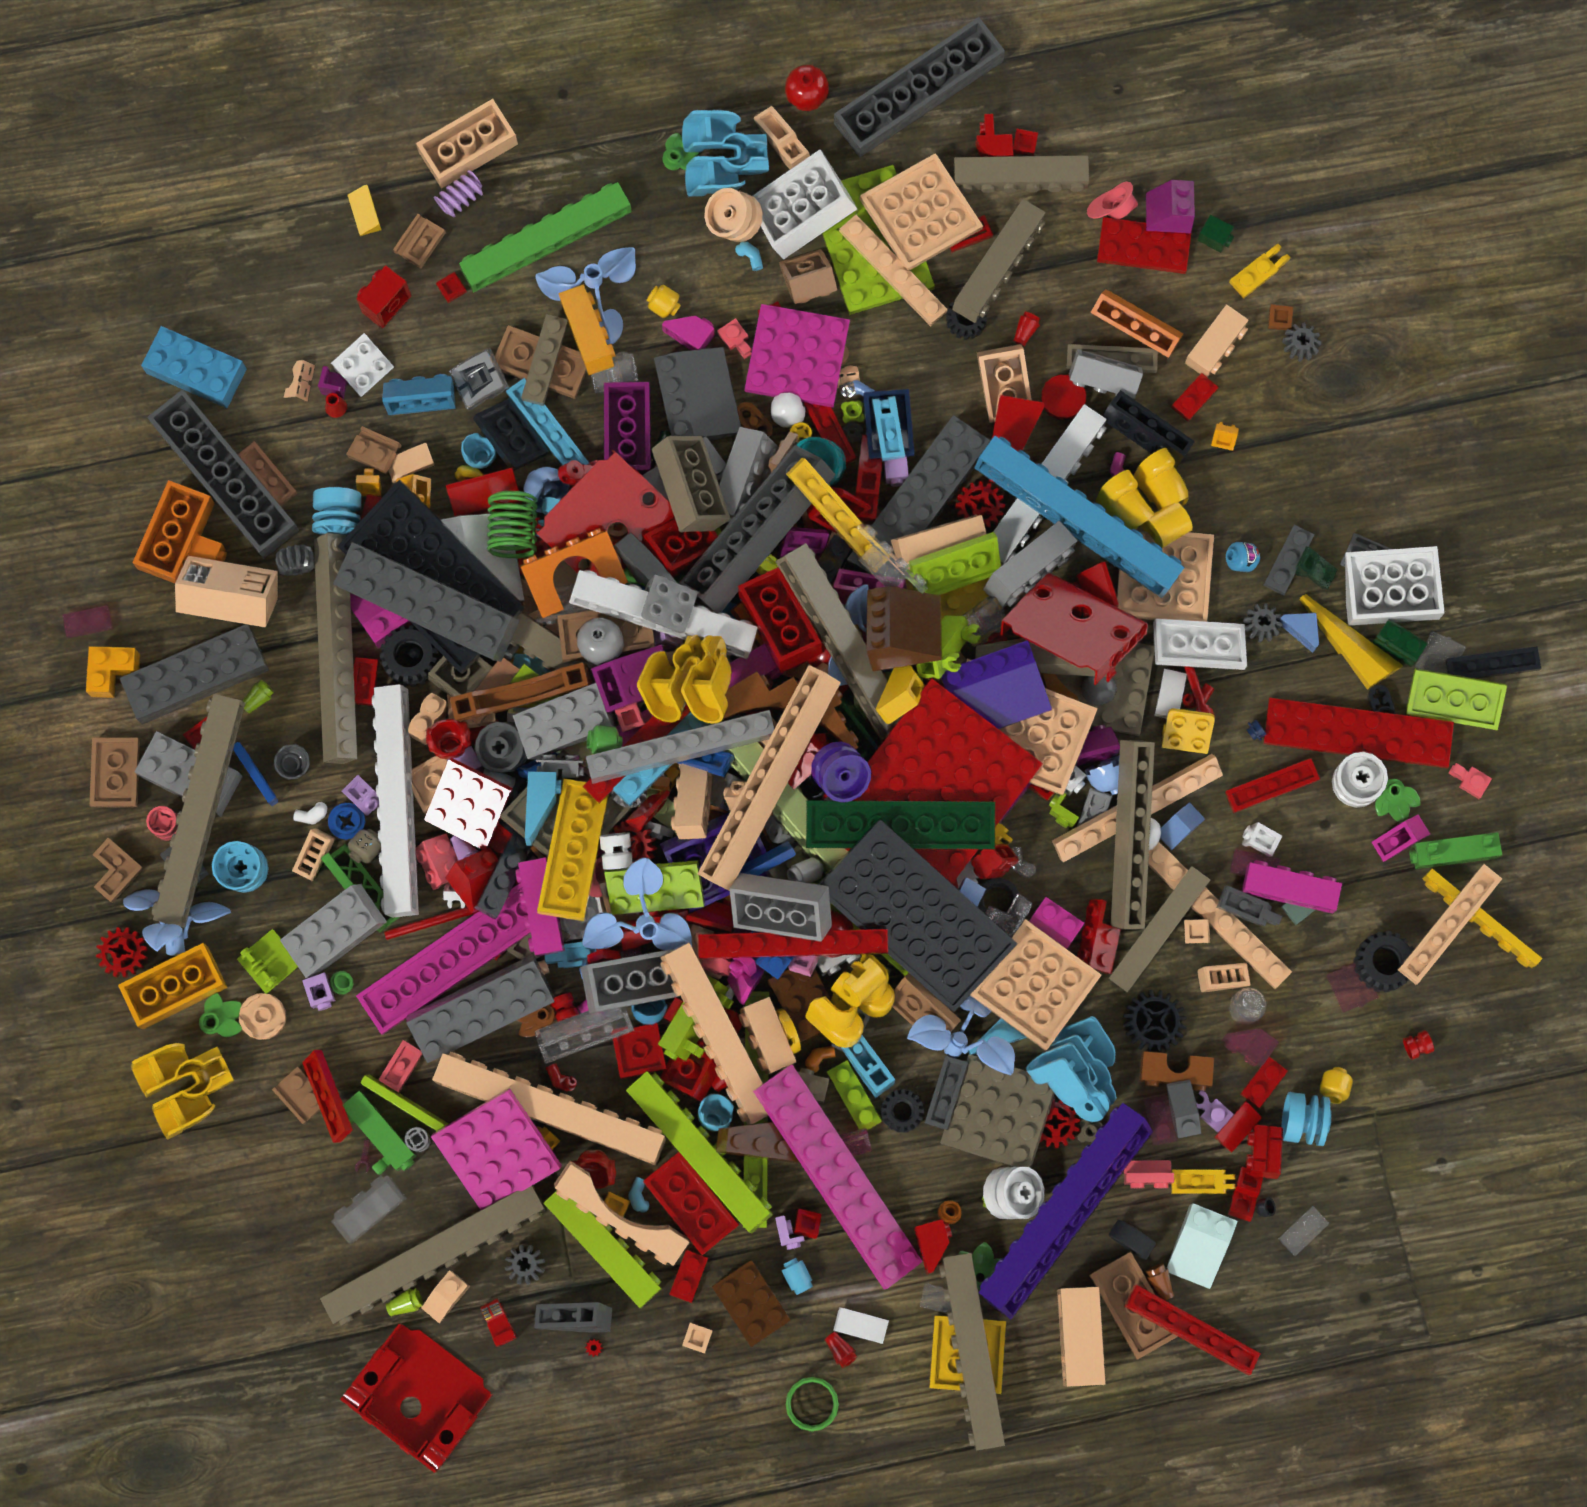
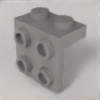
(668, 603)

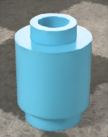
(797, 1276)

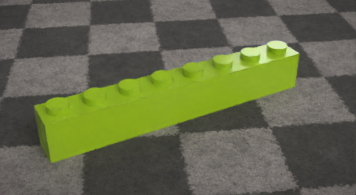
(700, 1152)

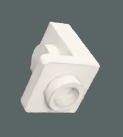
(1261, 838)

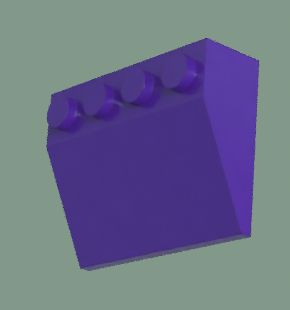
(1001, 686)
(697, 849)

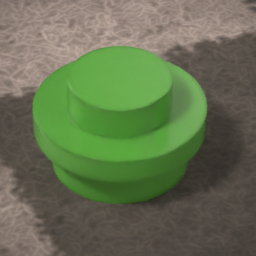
(341, 982)

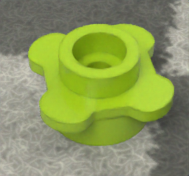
(847, 407)

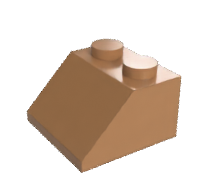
(808, 276)

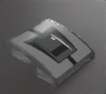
(478, 378)

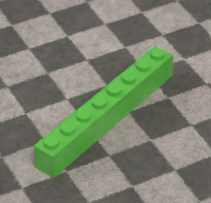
(545, 236)

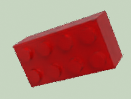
(780, 620)

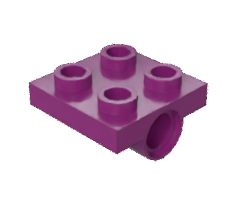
(796, 537)

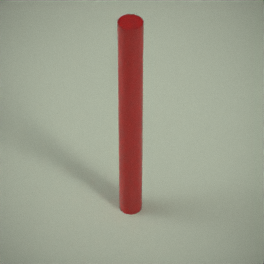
(426, 923)

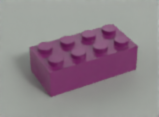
(628, 423)

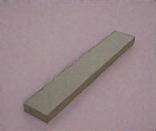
(1159, 929)

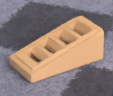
(310, 841)
(1212, 984)

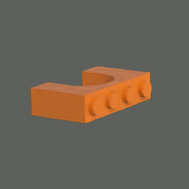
(540, 570)

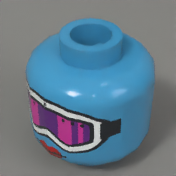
(1242, 556)

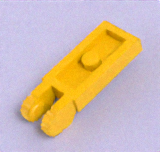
(1258, 272)

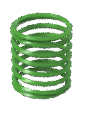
(523, 542)
(812, 1427)

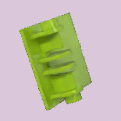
(267, 961)

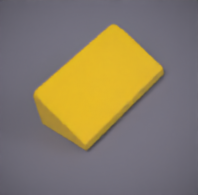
(364, 211)

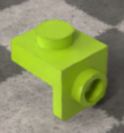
(1063, 816)

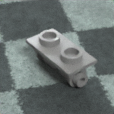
(569, 765)

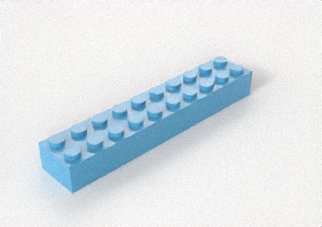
(1082, 518)

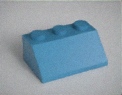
(419, 395)

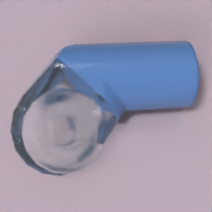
(854, 388)

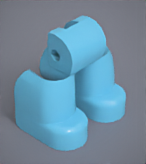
(717, 131)
(1078, 1068)

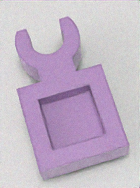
(1214, 1113)

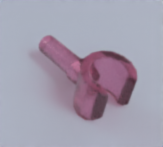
(364, 1157)

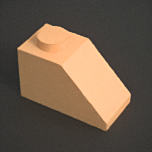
(445, 1296)

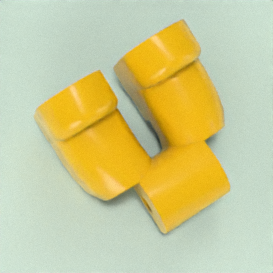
(1161, 485)
(699, 679)
(862, 989)
(172, 1064)

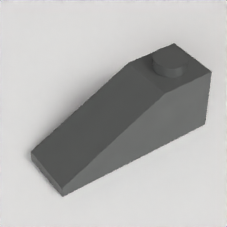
(574, 1317)

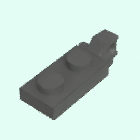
(1247, 907)

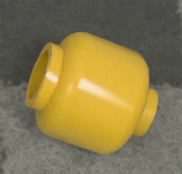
(663, 301)
(1336, 1085)

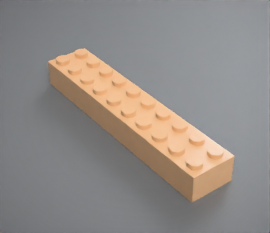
(552, 1110)

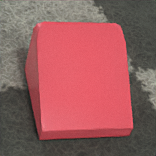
(629, 717)

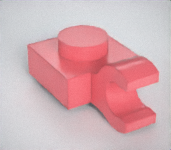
(735, 336)
(1473, 780)

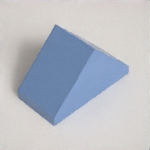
(1303, 628)
(1180, 826)

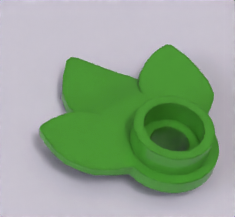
(675, 149)
(1397, 804)
(224, 1015)
(983, 1261)

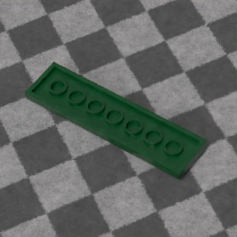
(916, 822)

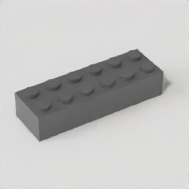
(194, 674)
(480, 1008)

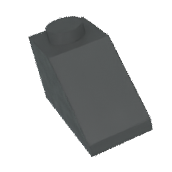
(1183, 1109)

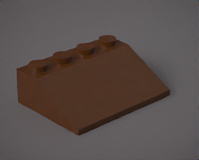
(902, 627)

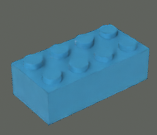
(194, 367)

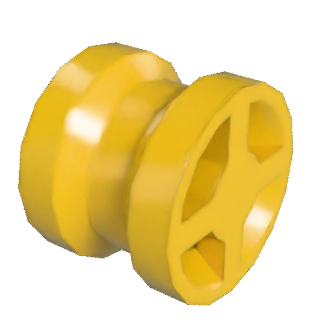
(802, 429)

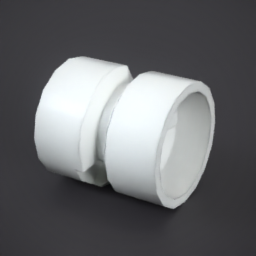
(616, 859)

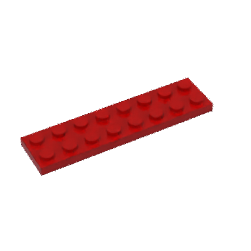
(1356, 730)

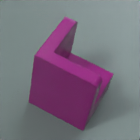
(332, 383)

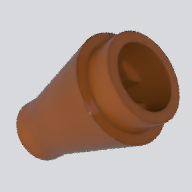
(1160, 1281)

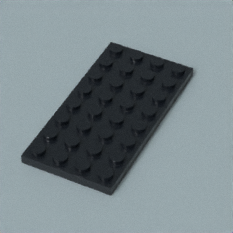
(415, 537)
(928, 920)

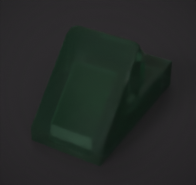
(1315, 568)

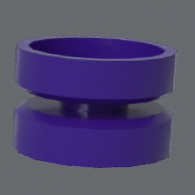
(841, 771)

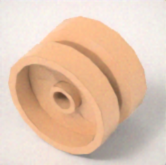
(733, 215)

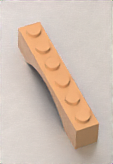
(661, 1239)

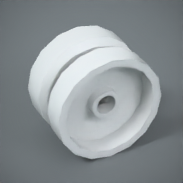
(1359, 792)
(1013, 1192)

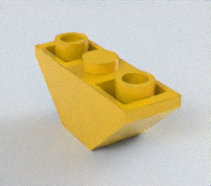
(900, 693)

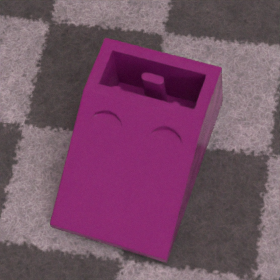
(619, 679)

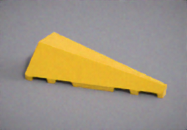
(1363, 656)

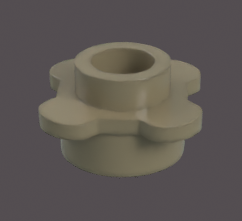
(1085, 1126)

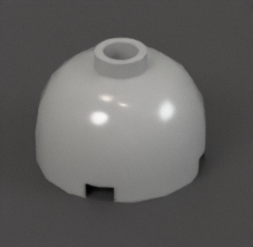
(600, 641)

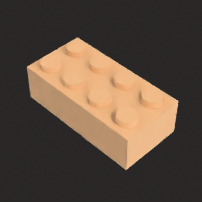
(467, 143)

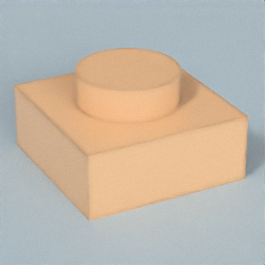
(1197, 931)
(697, 1338)

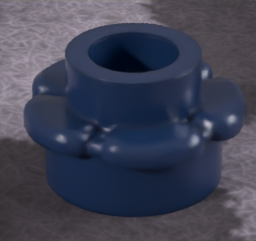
(1256, 730)

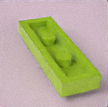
(854, 1096)

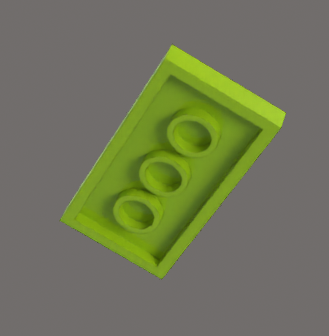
(958, 564)
(1456, 699)
(679, 889)

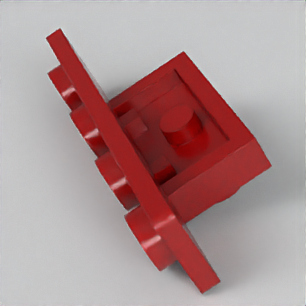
(1098, 939)

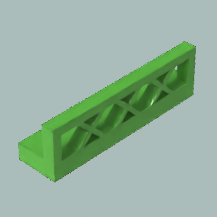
(345, 881)

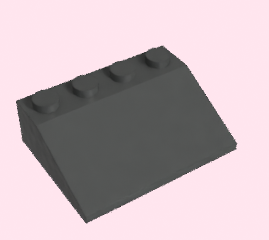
(698, 393)

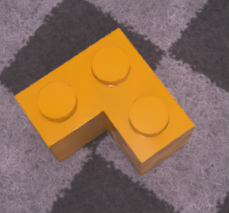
(105, 664)

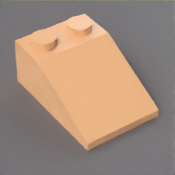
(1003, 373)

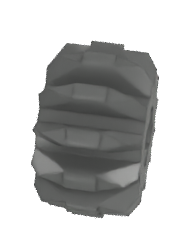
(1294, 345)
(295, 560)
(1267, 630)
(531, 1260)

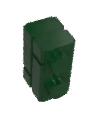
(1400, 642)

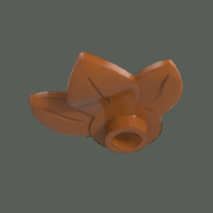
(533, 1021)

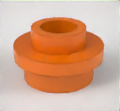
(950, 1206)

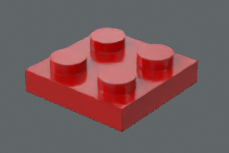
(639, 1051)

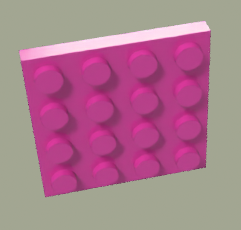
(797, 355)
(496, 1150)

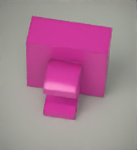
(742, 965)

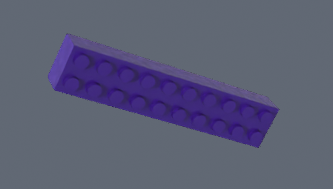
(1065, 1211)

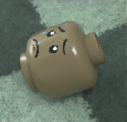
(364, 846)

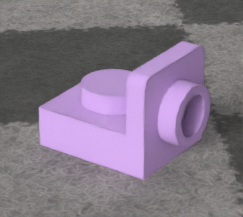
(361, 795)
(784, 1230)

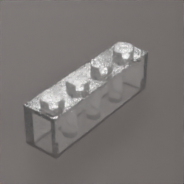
(582, 1032)

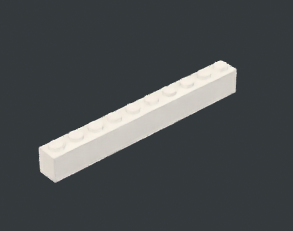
(395, 801)

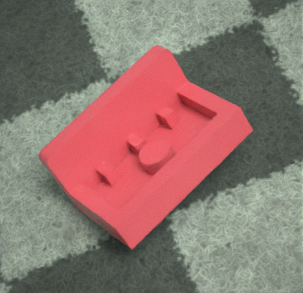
(436, 859)
(1148, 1172)

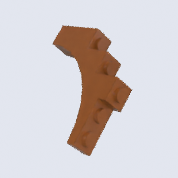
(753, 695)

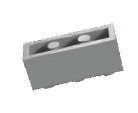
(1105, 374)

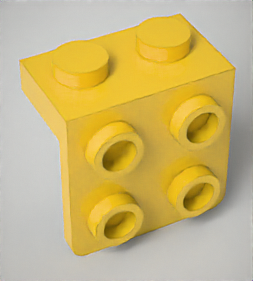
(1188, 730)

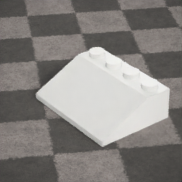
(803, 204)
(473, 533)
(1393, 586)

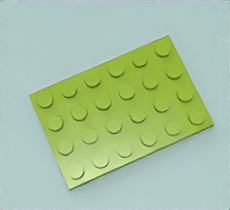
(857, 278)

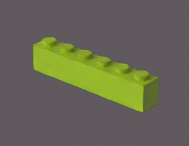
(606, 1250)

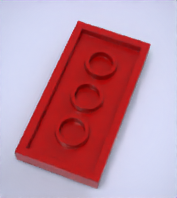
(1132, 246)
(690, 1203)

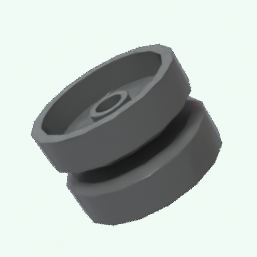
(491, 749)

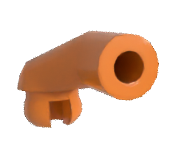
(817, 1055)

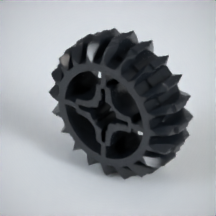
(1147, 1013)

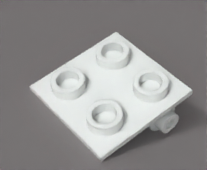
(362, 365)

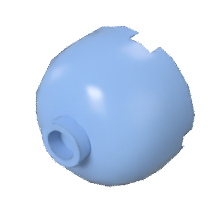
(545, 483)
(1105, 776)

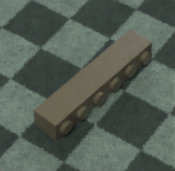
(1021, 173)
(999, 260)

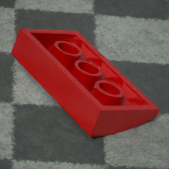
(695, 1074)

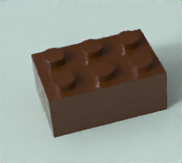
(794, 995)
(751, 1303)

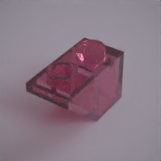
(1253, 1044)

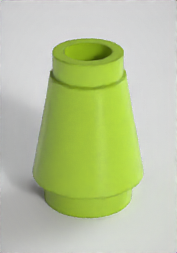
(257, 696)
(405, 1303)

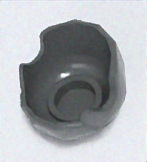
(1100, 693)
(291, 761)

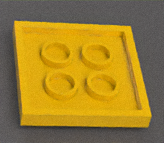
(943, 1365)

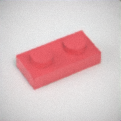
(401, 1066)

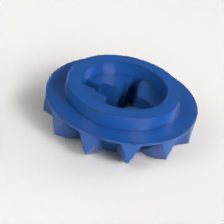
(345, 810)

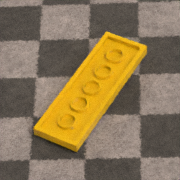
(572, 853)

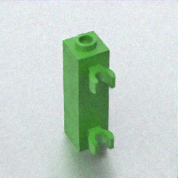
(1456, 850)
(380, 1133)

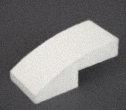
(1170, 692)
(861, 1325)

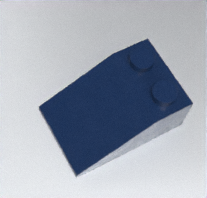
(904, 412)

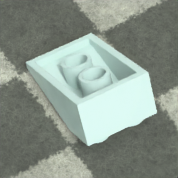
(1201, 1245)

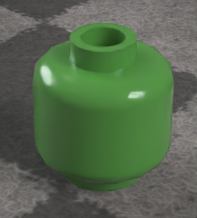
(603, 739)

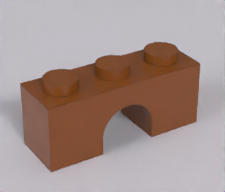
(1155, 1071)

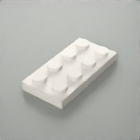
(1200, 644)

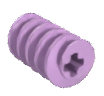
(459, 193)

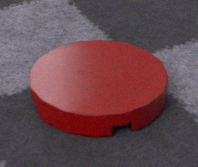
(1062, 397)

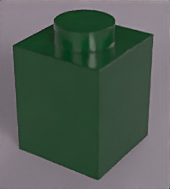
(1216, 234)

